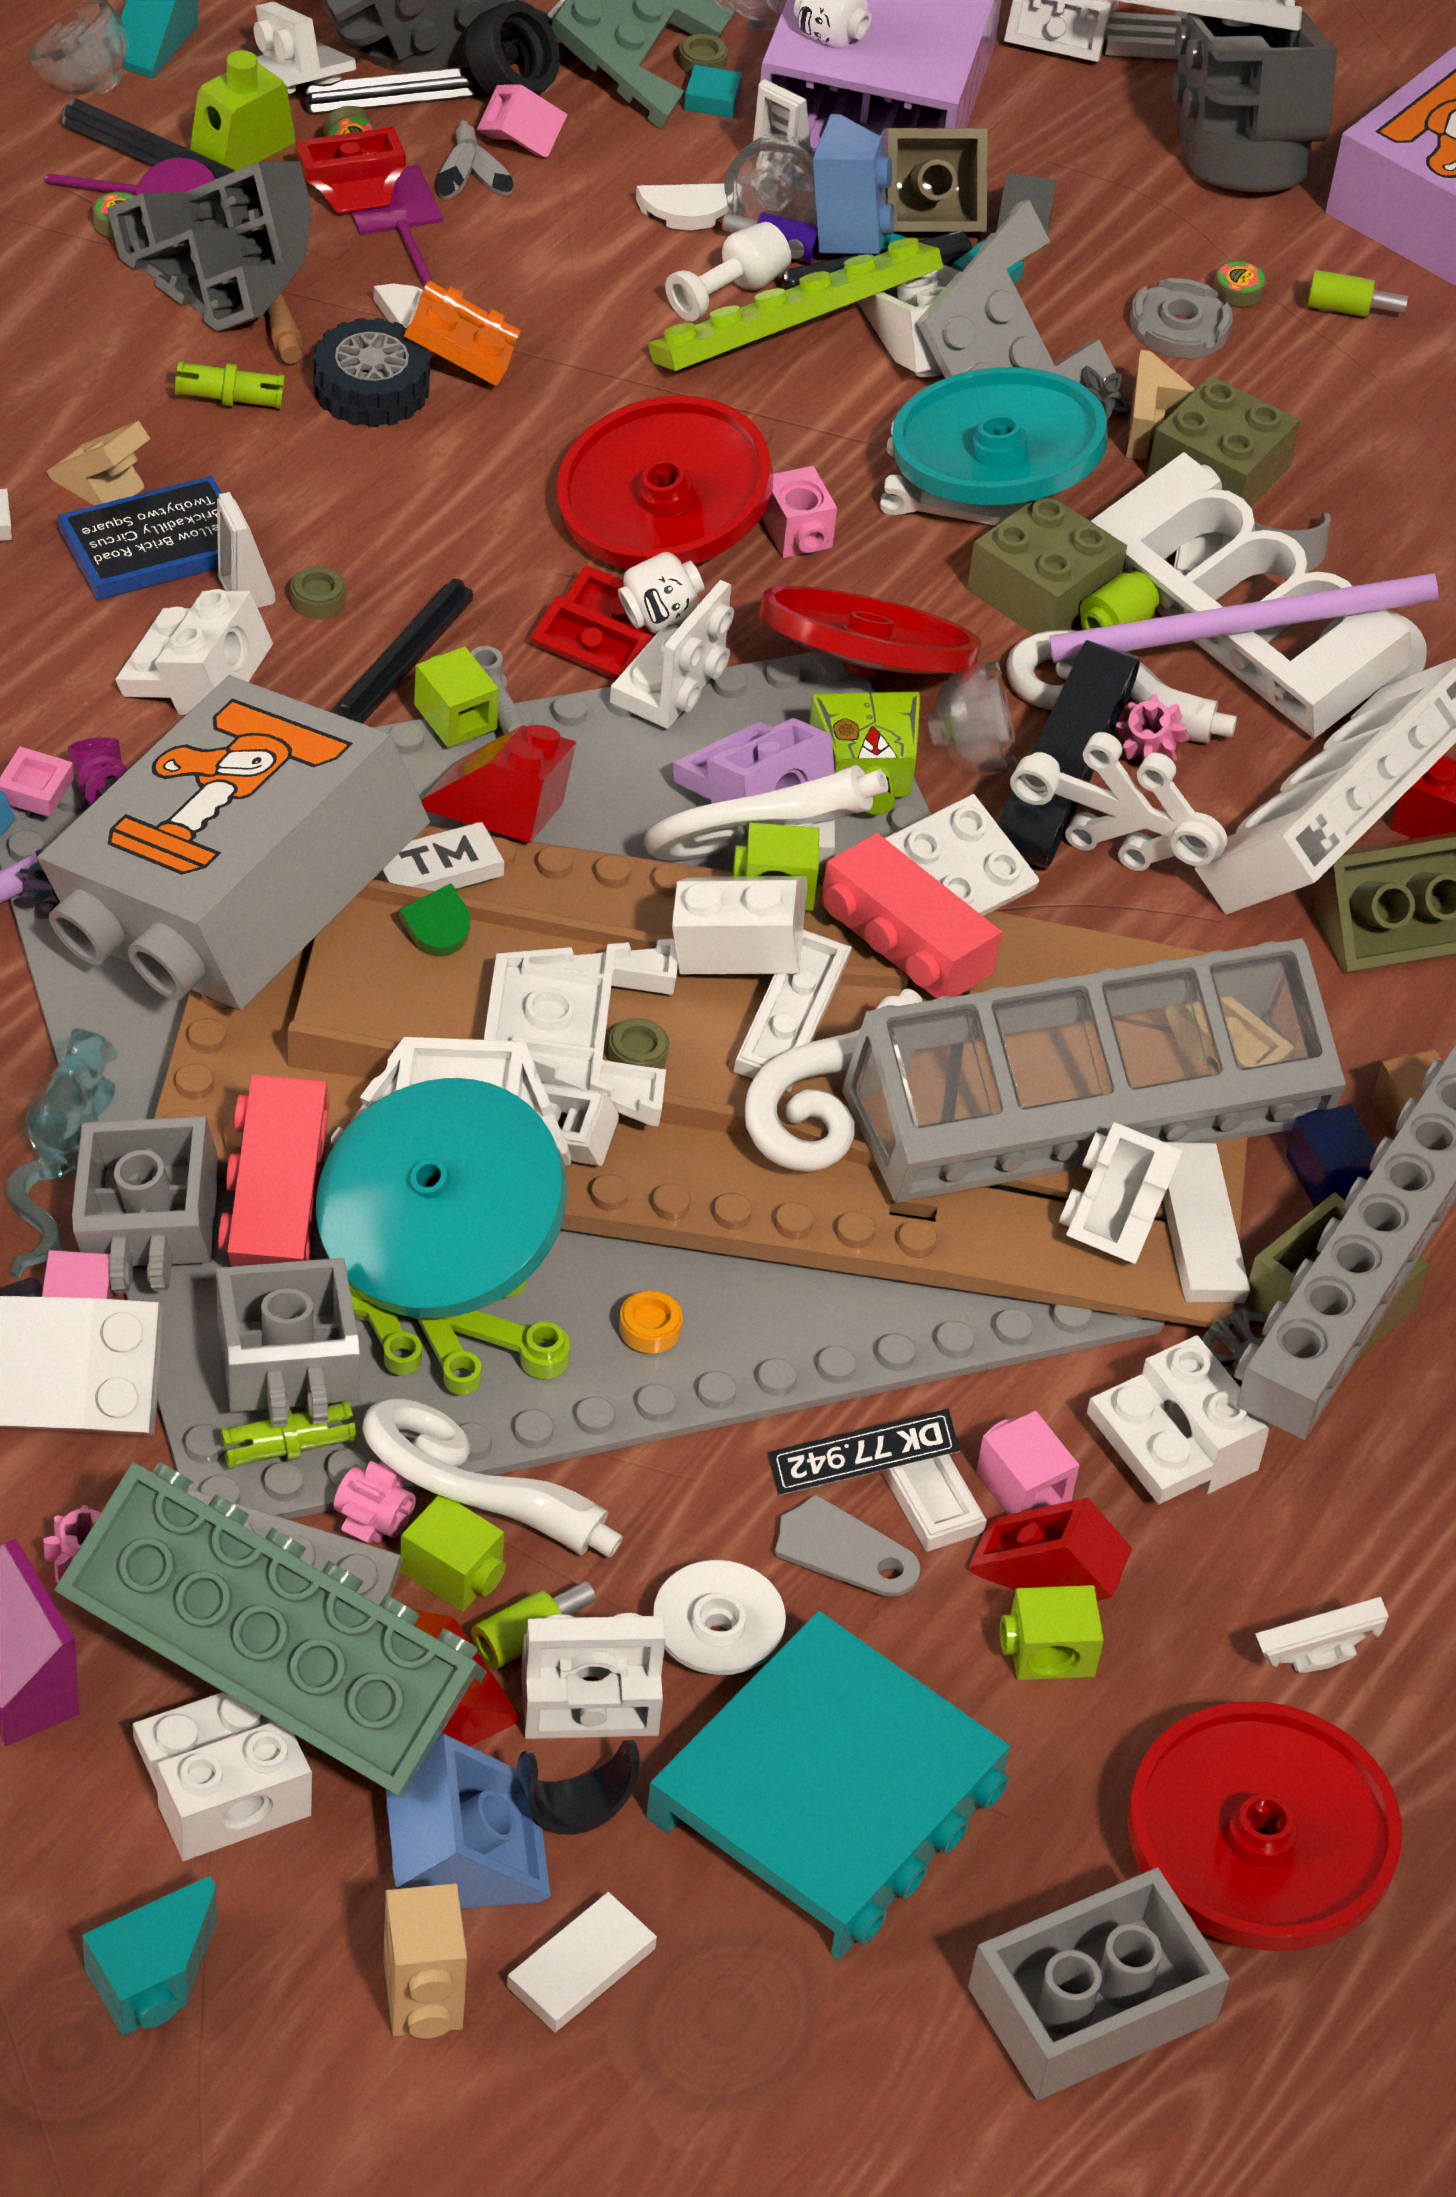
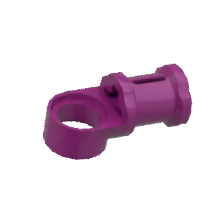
(93, 762)

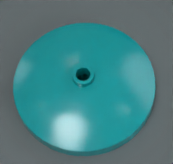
(1000, 436)
(442, 1197)

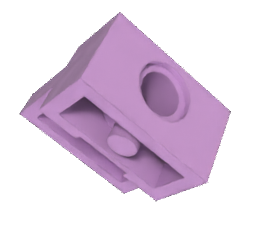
(757, 761)

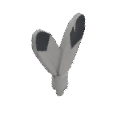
(469, 158)

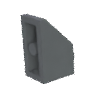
(1025, 187)

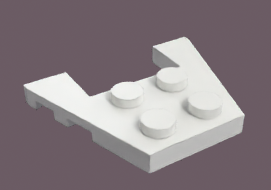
(562, 1012)

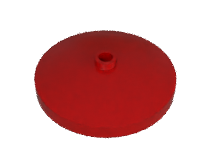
(665, 480)
(868, 631)
(1266, 1824)

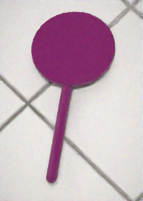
(166, 176)

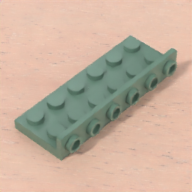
(271, 1626)

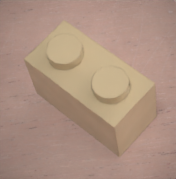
(425, 1960)

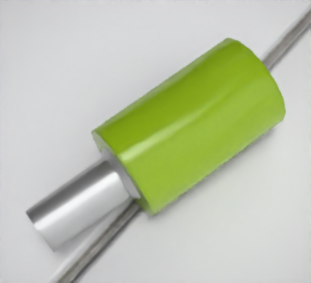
(1350, 295)
(502, 1634)

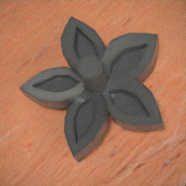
(1106, 391)

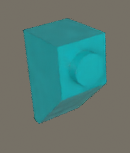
(156, 32)
(152, 1956)

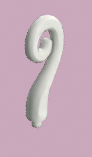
(1197, 713)
(721, 824)
(790, 1067)
(444, 1447)

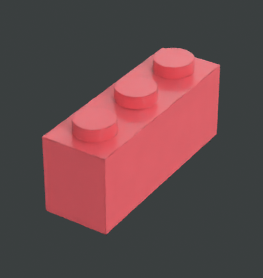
(910, 917)
(276, 1171)

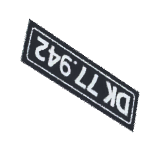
(864, 1451)

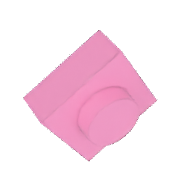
(36, 781)

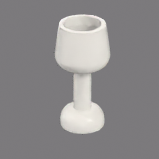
(749, 259)

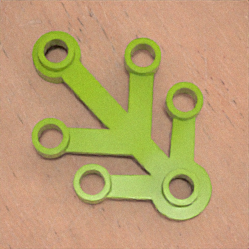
(534, 1360)

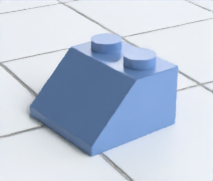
(851, 189)
(468, 1827)

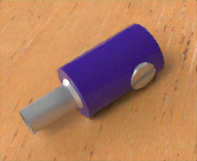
(800, 235)

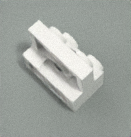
(196, 649)
(1181, 1423)
(618, 1651)
(223, 1773)

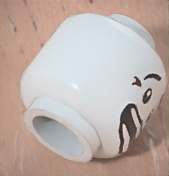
(833, 21)
(660, 592)

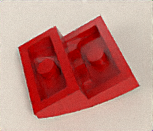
(592, 625)

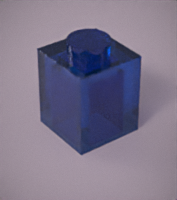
(1329, 1152)

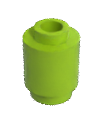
(1120, 601)

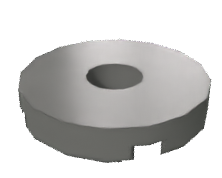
(1190, 338)

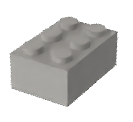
(1097, 1983)

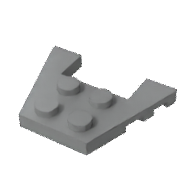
(983, 319)

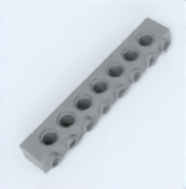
(1358, 1266)

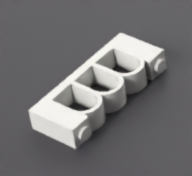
(1319, 682)
(1338, 791)

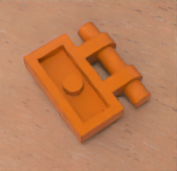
(462, 332)

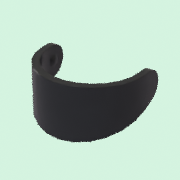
(581, 1802)

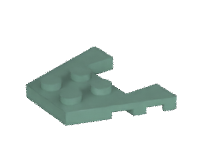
(623, 33)

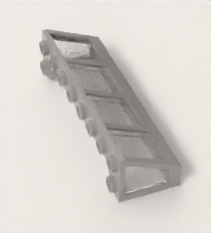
(1030, 1072)

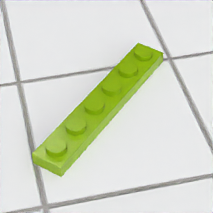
(781, 308)

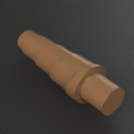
(284, 331)

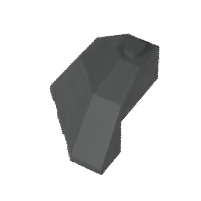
(222, 243)

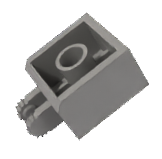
(146, 1195)
(288, 1337)

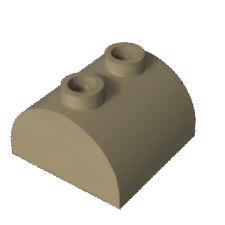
(938, 178)

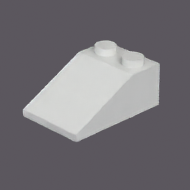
(895, 316)
(80, 1364)

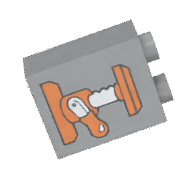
(231, 843)

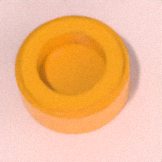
(650, 1322)

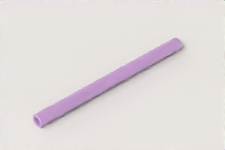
(1250, 616)

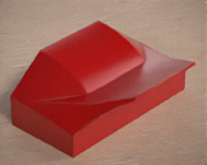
(353, 168)

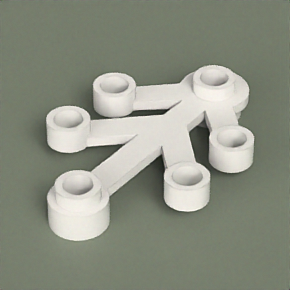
(1185, 833)

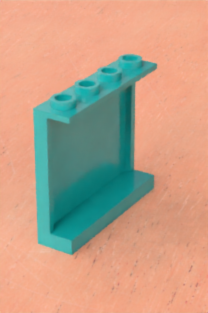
(834, 1779)

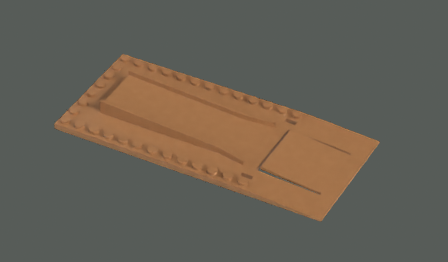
(697, 1173)

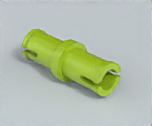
(229, 384)
(287, 1440)

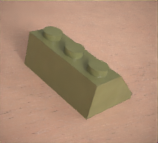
(1390, 902)

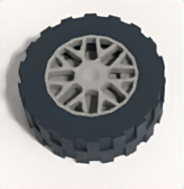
(370, 373)

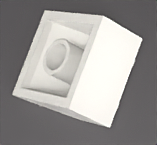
(739, 924)

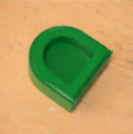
(437, 922)

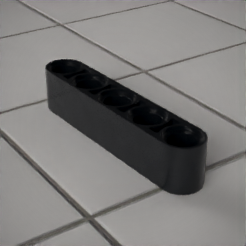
(1086, 705)

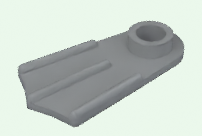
(844, 1548)

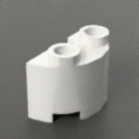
(1122, 1192)

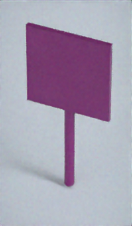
(409, 207)

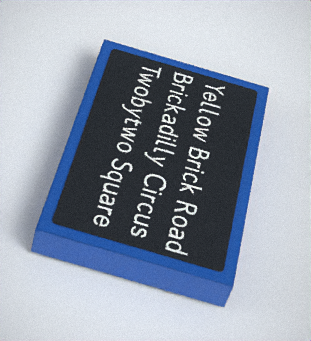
(145, 537)

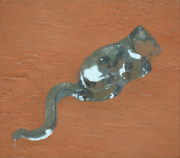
(74, 1096)

